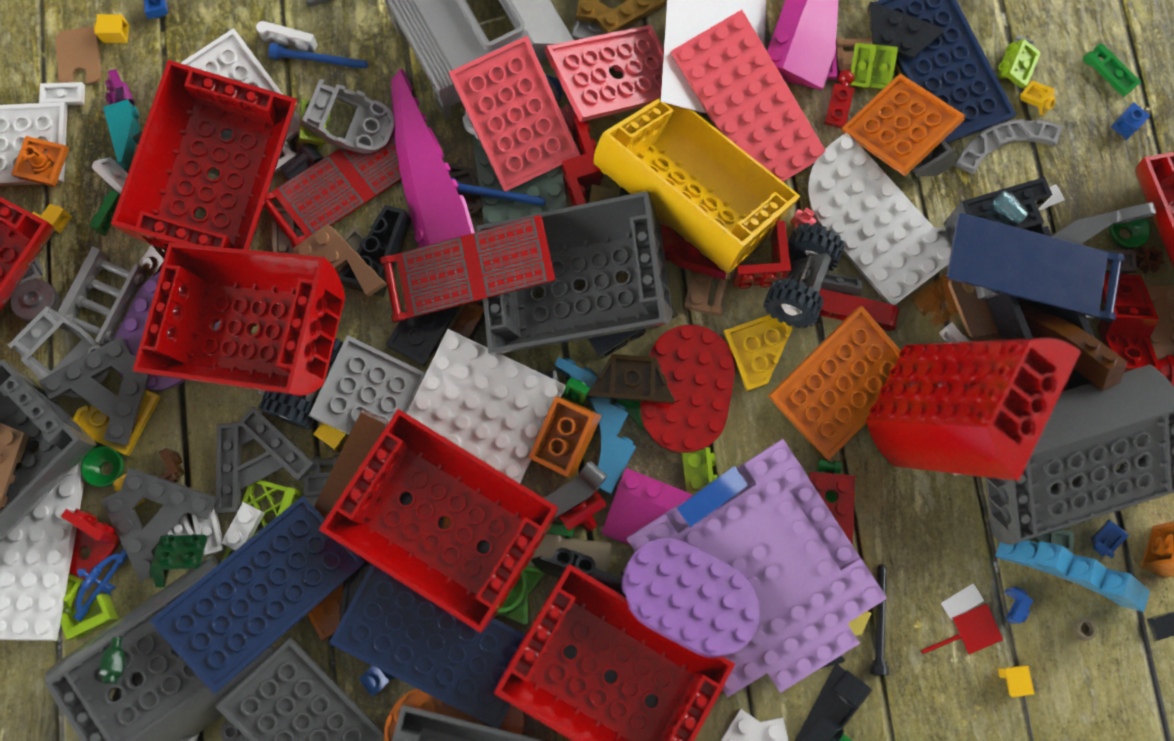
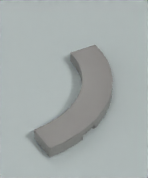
(1004, 134)

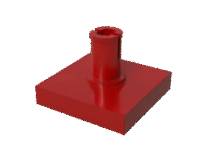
(583, 513)

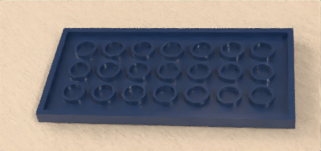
(955, 67)
(256, 595)
(428, 646)

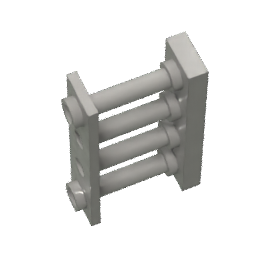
(86, 280)

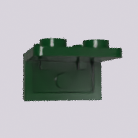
(176, 553)

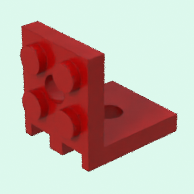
(764, 274)
(92, 534)

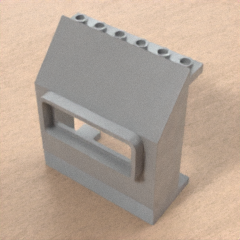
(448, 36)

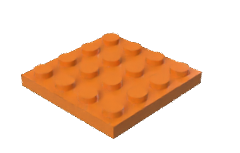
(903, 124)

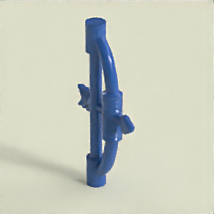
(82, 610)

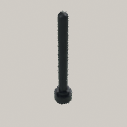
(880, 666)

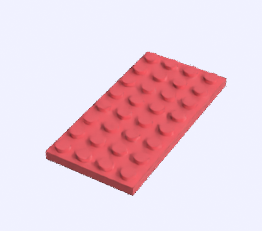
(748, 96)

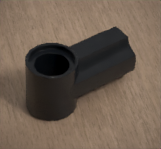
(305, 157)

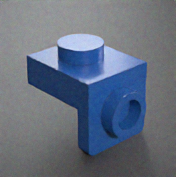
(155, 8)
(1108, 538)
(1019, 610)
(375, 680)

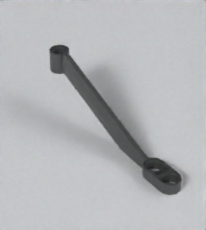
(1085, 228)
(569, 495)

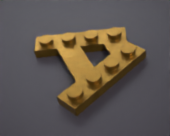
(616, 19)

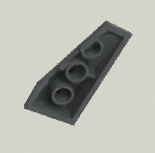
(936, 161)

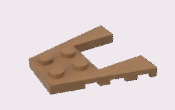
(336, 250)
(11, 451)

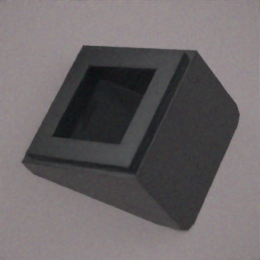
(1162, 625)

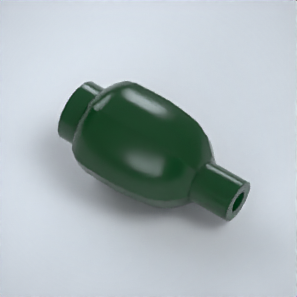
(112, 662)

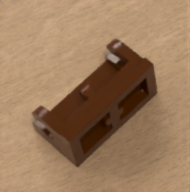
(469, 320)

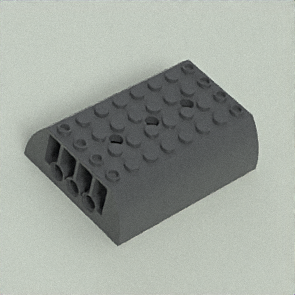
(593, 246)

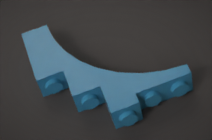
(614, 450)
(1084, 571)

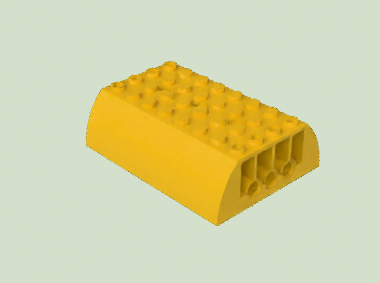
(696, 180)

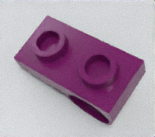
(117, 89)

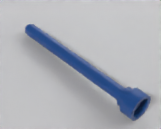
(278, 52)
(476, 190)

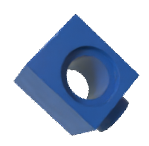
(1130, 120)

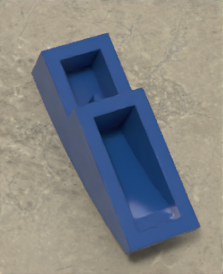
(712, 496)

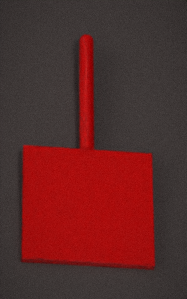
(975, 629)

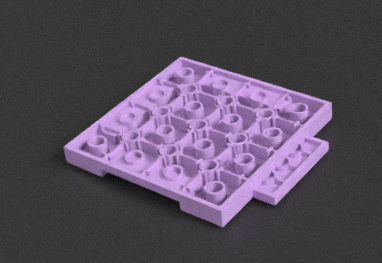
(795, 560)

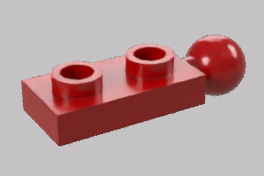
(840, 100)

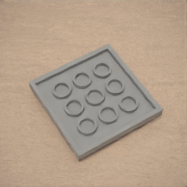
(364, 380)

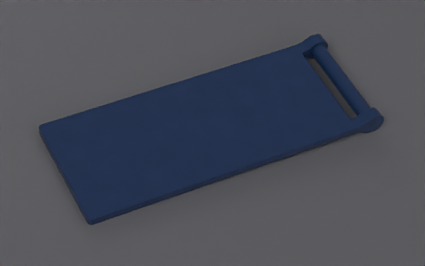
(1033, 266)

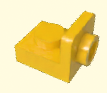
(1039, 96)

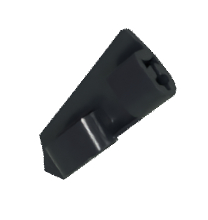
(578, 560)
(834, 706)

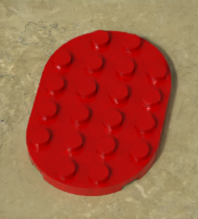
(701, 380)

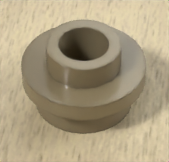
(1091, 629)

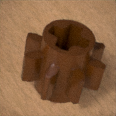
(1149, 259)

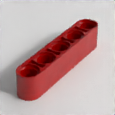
(841, 305)

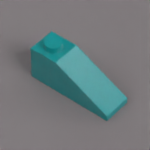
(123, 125)

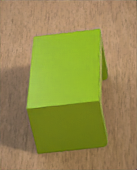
(100, 615)

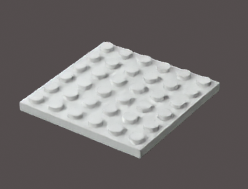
(485, 403)

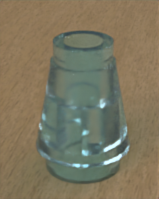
(1010, 207)

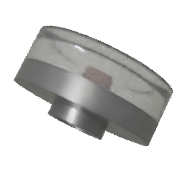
(33, 297)

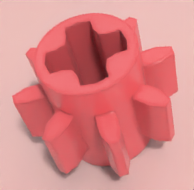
(803, 217)

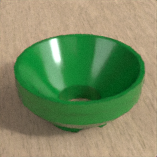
(1138, 230)
(93, 463)

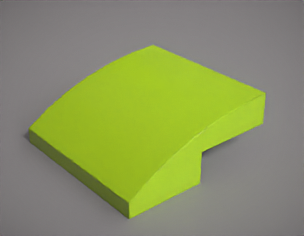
(873, 65)

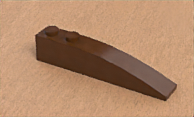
(1095, 360)
(357, 447)

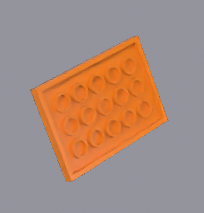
(838, 383)

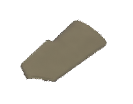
(597, 550)

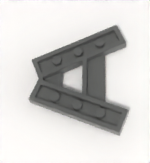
(80, 378)
(233, 477)
(177, 500)

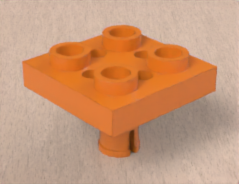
(33, 160)

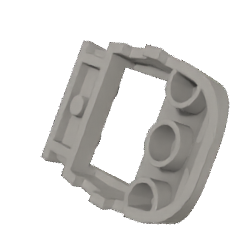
(370, 124)
(39, 331)

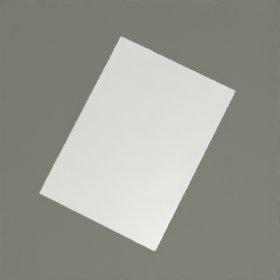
(685, 21)

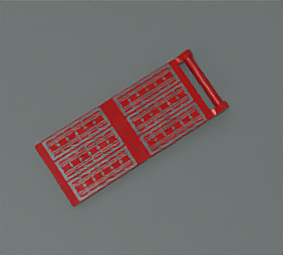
(334, 189)
(470, 268)

